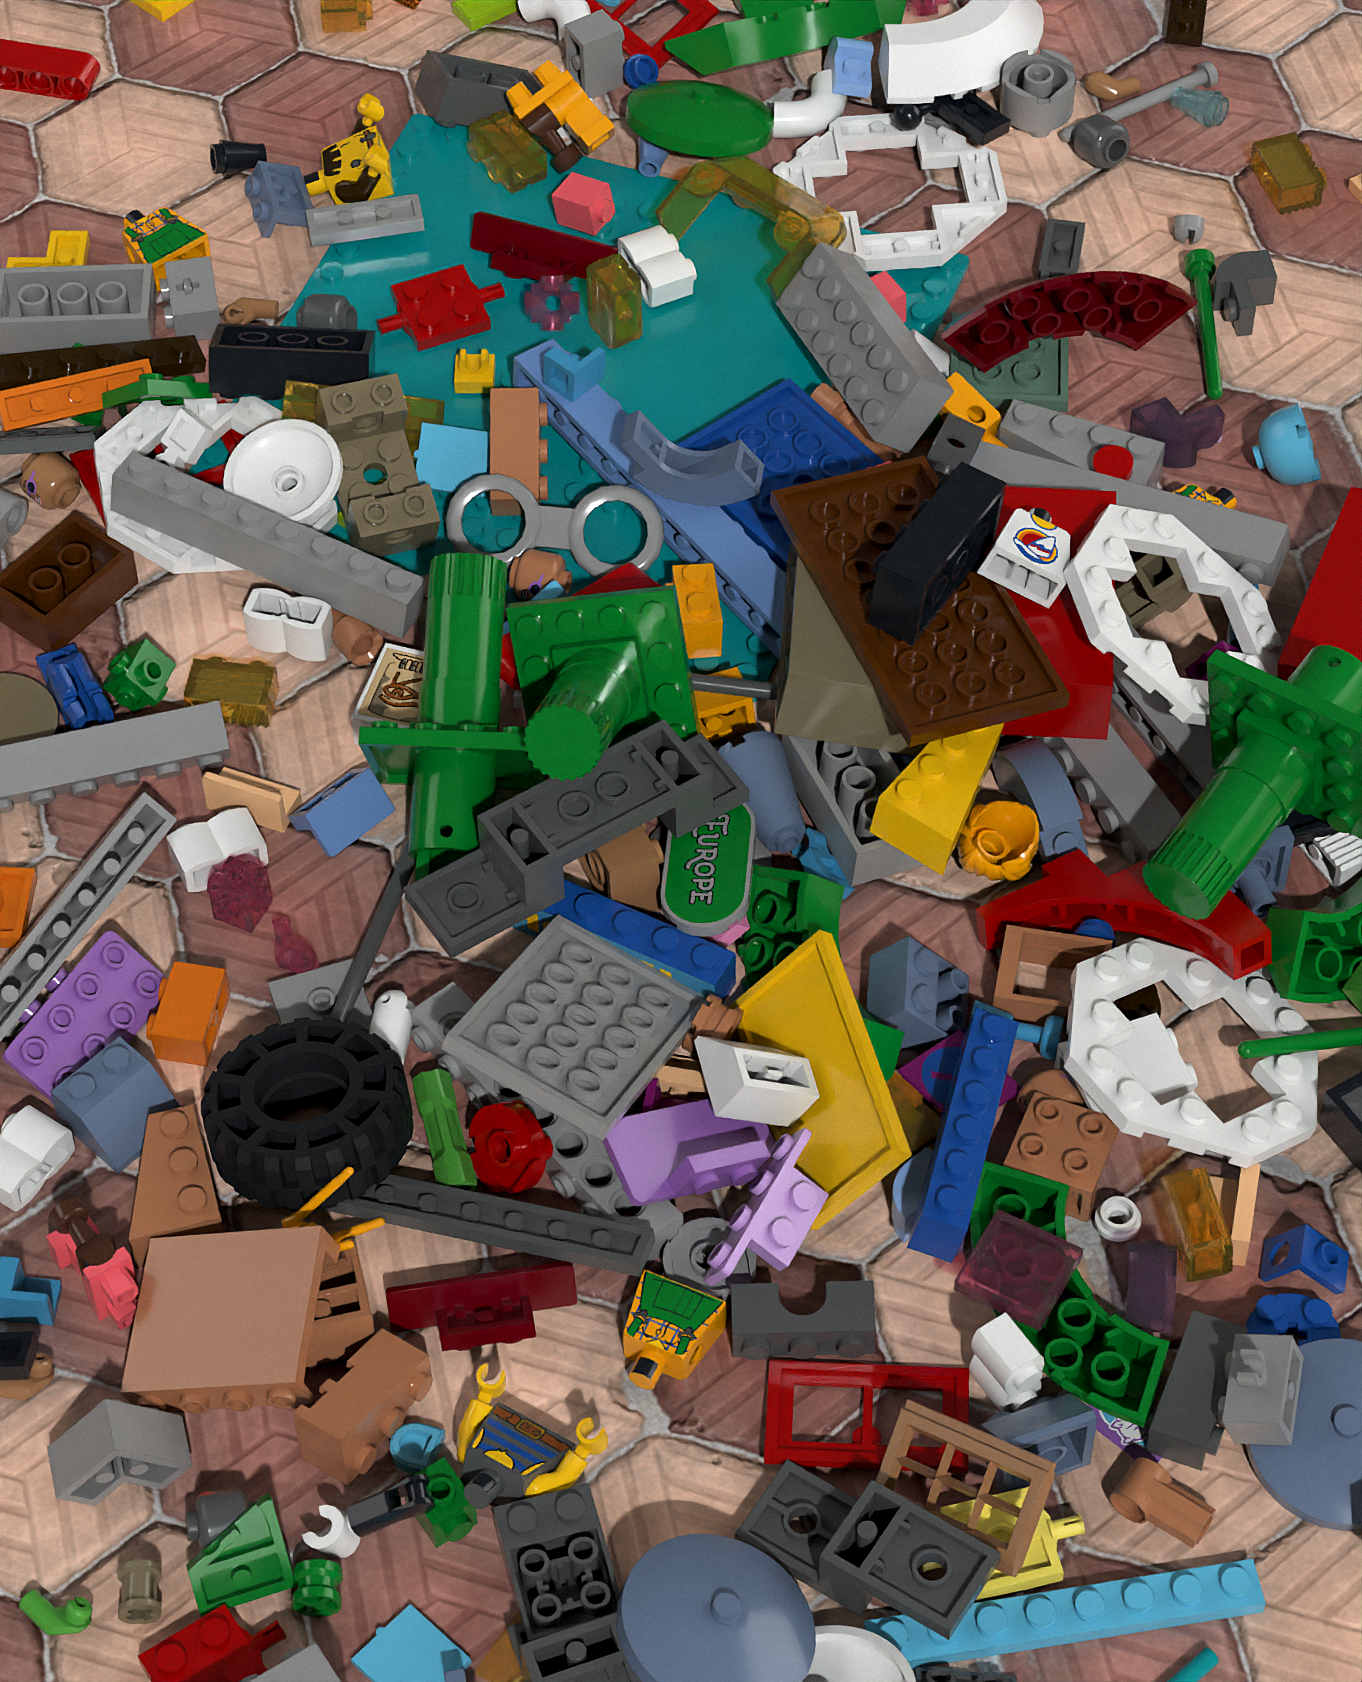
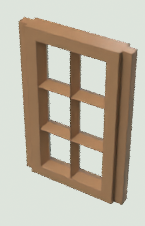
(981, 1446)

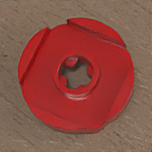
(527, 1142)

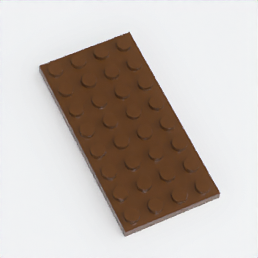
(976, 656)

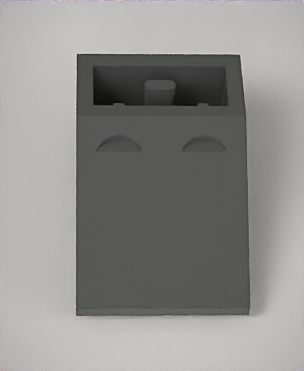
(556, 1560)

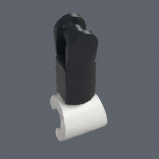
(370, 1516)

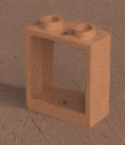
(1040, 948)

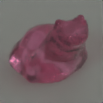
(291, 951)

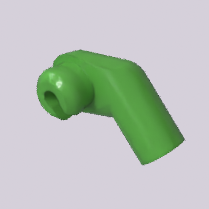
(57, 1620)

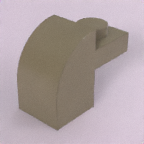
(1153, 590)

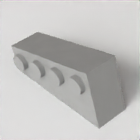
(1076, 440)

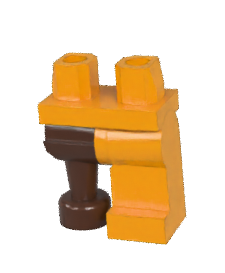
(556, 105)

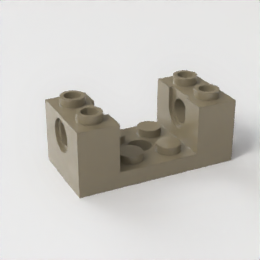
(368, 428)

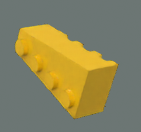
(934, 796)

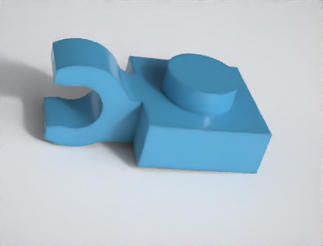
(819, 862)

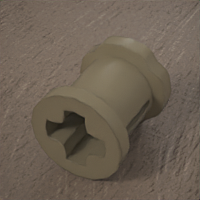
(139, 1591)

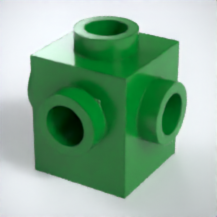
(139, 676)

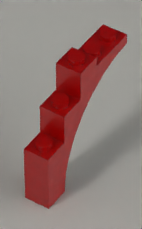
(1079, 891)

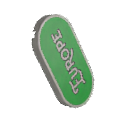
(710, 874)

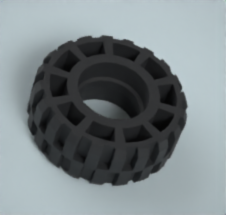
(299, 1068)

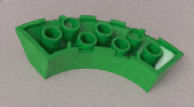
(783, 34)
(782, 915)
(1316, 948)
(1081, 1344)

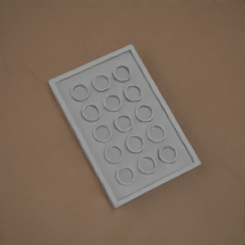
(576, 1026)

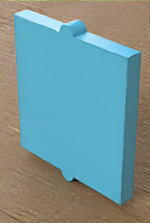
(451, 456)
(409, 1652)

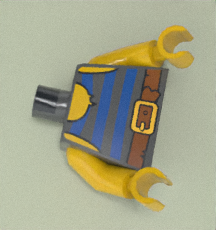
(513, 1456)

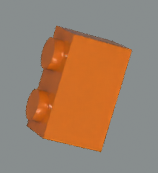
(189, 1013)

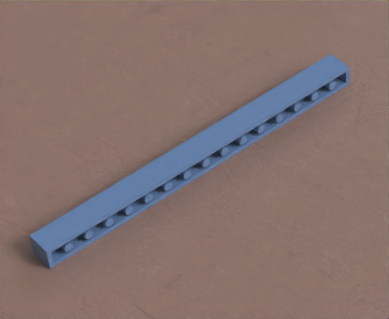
(696, 533)

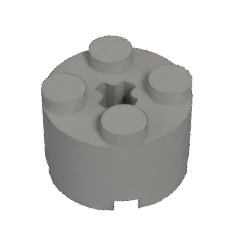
(1038, 91)

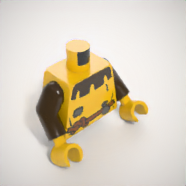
(358, 165)

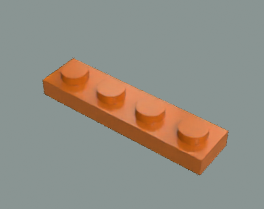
(65, 396)

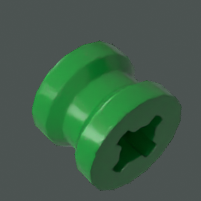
(317, 1588)

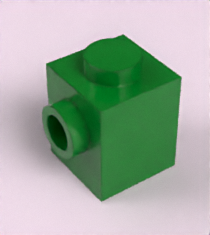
(452, 1513)

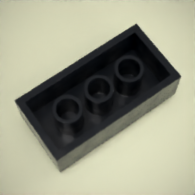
(264, 357)
(935, 552)

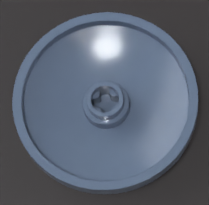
(1323, 1467)
(714, 1615)

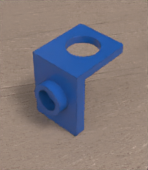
(1310, 1254)

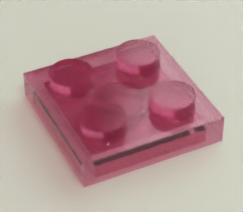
(1018, 1269)

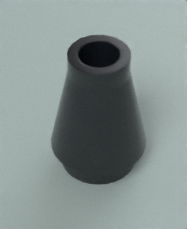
(234, 156)

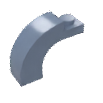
(690, 475)
(1040, 782)

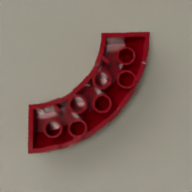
(1115, 303)

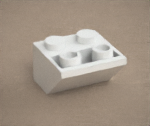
(756, 1081)

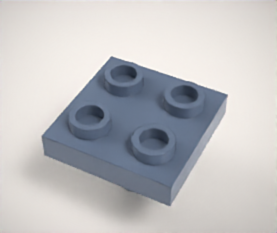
(1266, 873)

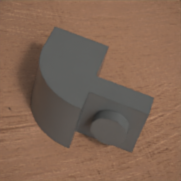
(1243, 284)

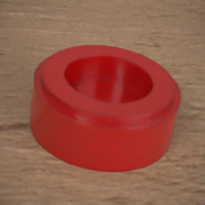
(1113, 461)

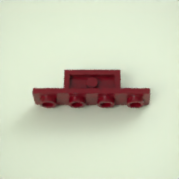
(532, 250)
(484, 1305)

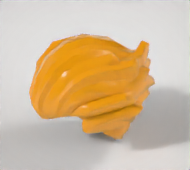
(999, 840)

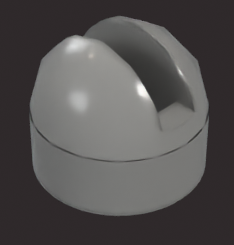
(1188, 227)

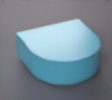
(416, 1446)

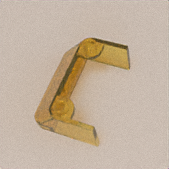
(799, 216)

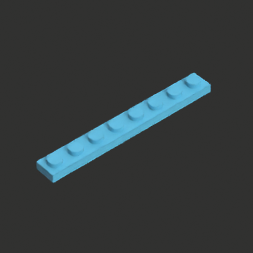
(1081, 1614)

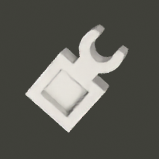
(184, 440)

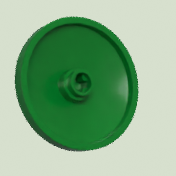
(699, 118)

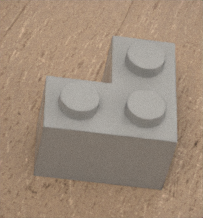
(118, 1446)

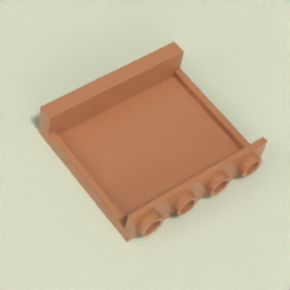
(226, 1320)

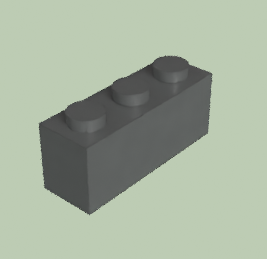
(1188, 1409)

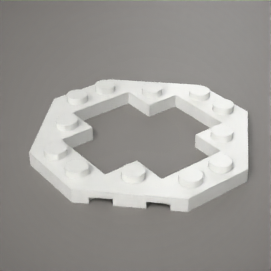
(937, 149)
(141, 433)
(1107, 557)
(1187, 1121)

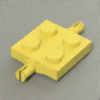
(1042, 1560)

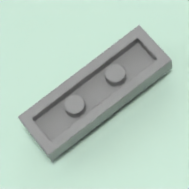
(364, 220)

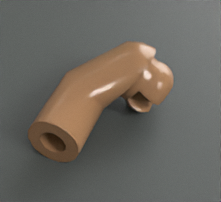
(1109, 88)
(248, 309)
(40, 1377)

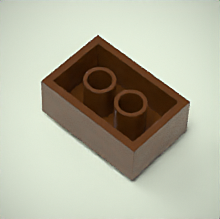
(65, 583)

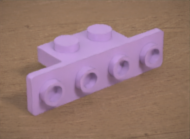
(775, 1216)

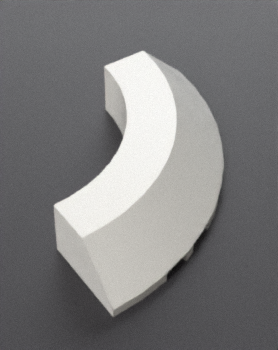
(957, 50)

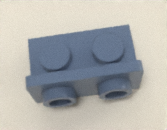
(277, 196)

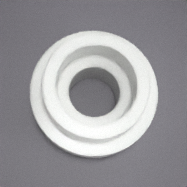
(1117, 1208)

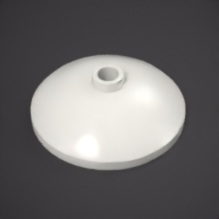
(285, 456)

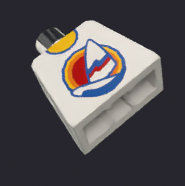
(1029, 556)

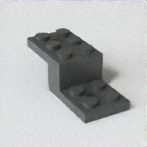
(869, 1548)

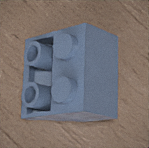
(917, 994)

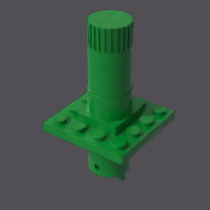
(599, 674)
(455, 746)
(1273, 753)

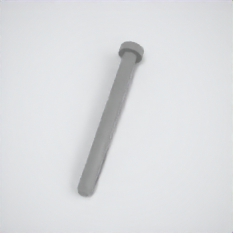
(1205, 75)

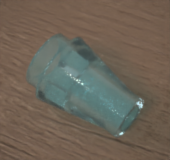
(1205, 106)

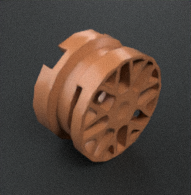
(713, 1022)

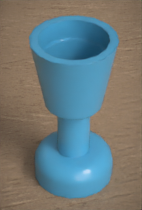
(1046, 1036)

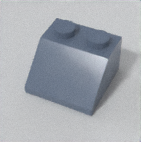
(110, 1103)
(1052, 1428)

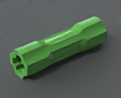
(443, 1130)

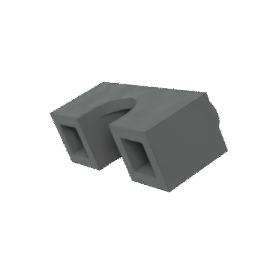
(767, 1329)

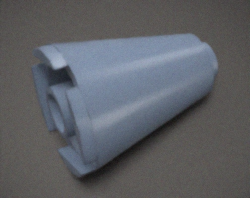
(772, 793)

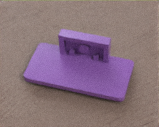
(86, 1010)
(685, 1152)

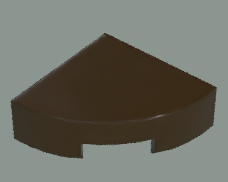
(1140, 1003)

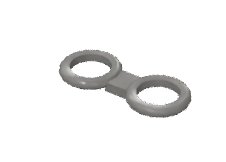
(556, 526)

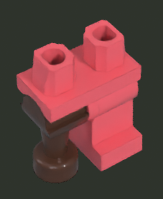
(104, 1269)

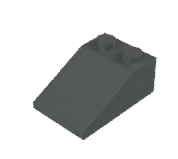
(466, 88)

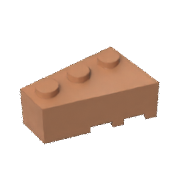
(517, 444)
(173, 1183)
(342, 1312)
(363, 1407)

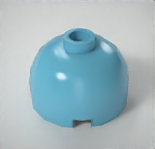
(1287, 447)

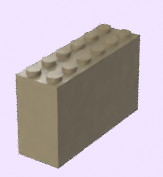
(820, 678)

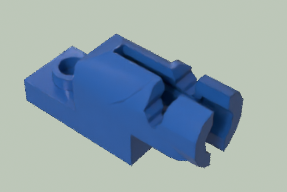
(74, 688)

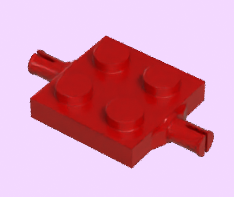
(440, 307)
(210, 1651)

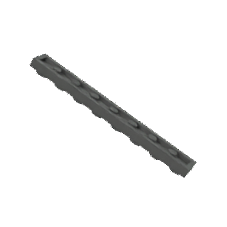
(505, 1223)

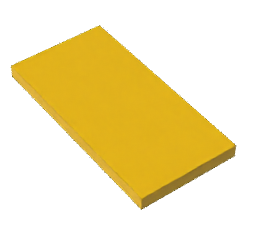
(812, 1013)

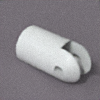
(393, 1021)

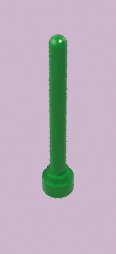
(1200, 269)
(1300, 1043)

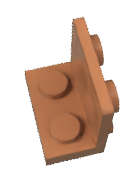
(1064, 1146)

